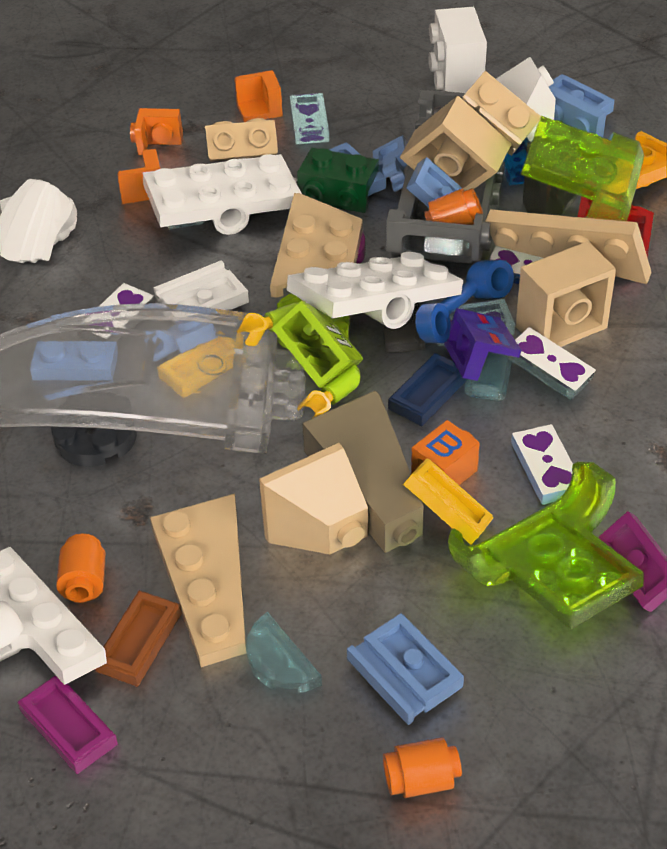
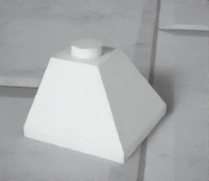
(532, 87)

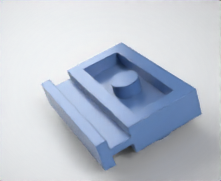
(405, 668)

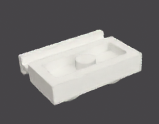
(205, 287)

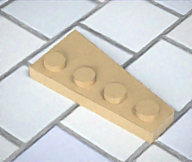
(549, 234)
(205, 573)

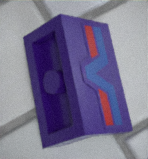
(473, 337)

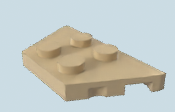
(315, 238)

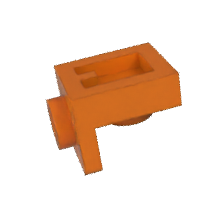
(156, 128)

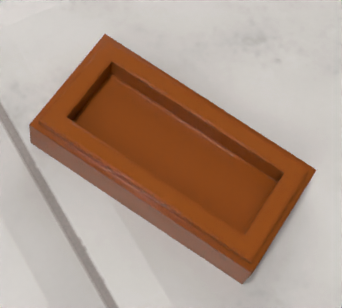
(139, 637)

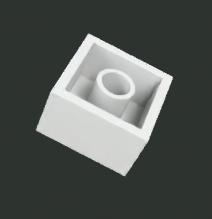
(458, 49)

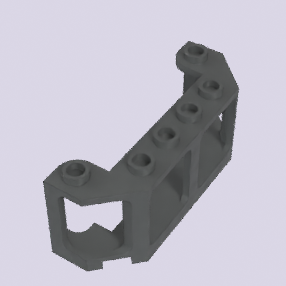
(403, 222)

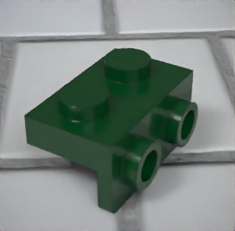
(337, 178)

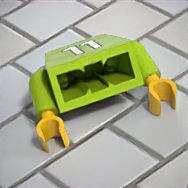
(317, 347)

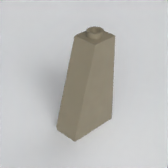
(377, 463)

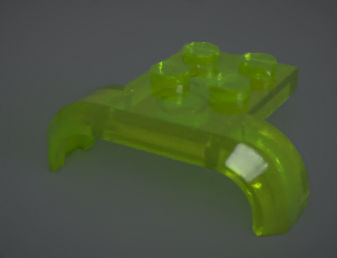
(586, 166)
(556, 553)

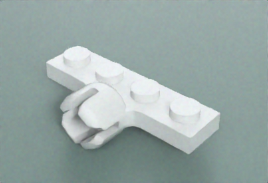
(39, 621)

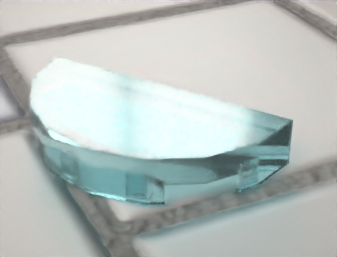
(277, 659)

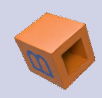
(450, 449)

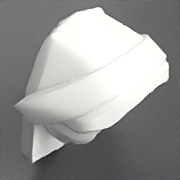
(35, 221)

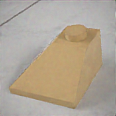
(314, 504)

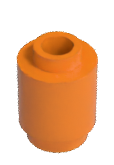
(455, 207)
(81, 568)
(421, 768)

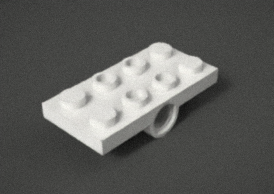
(220, 192)
(378, 288)

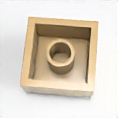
(458, 144)
(566, 294)

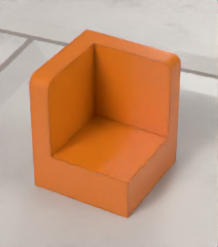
(258, 96)
(131, 180)

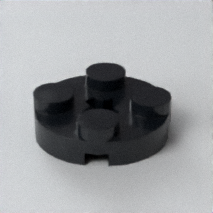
(91, 449)

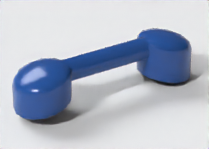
(484, 280)

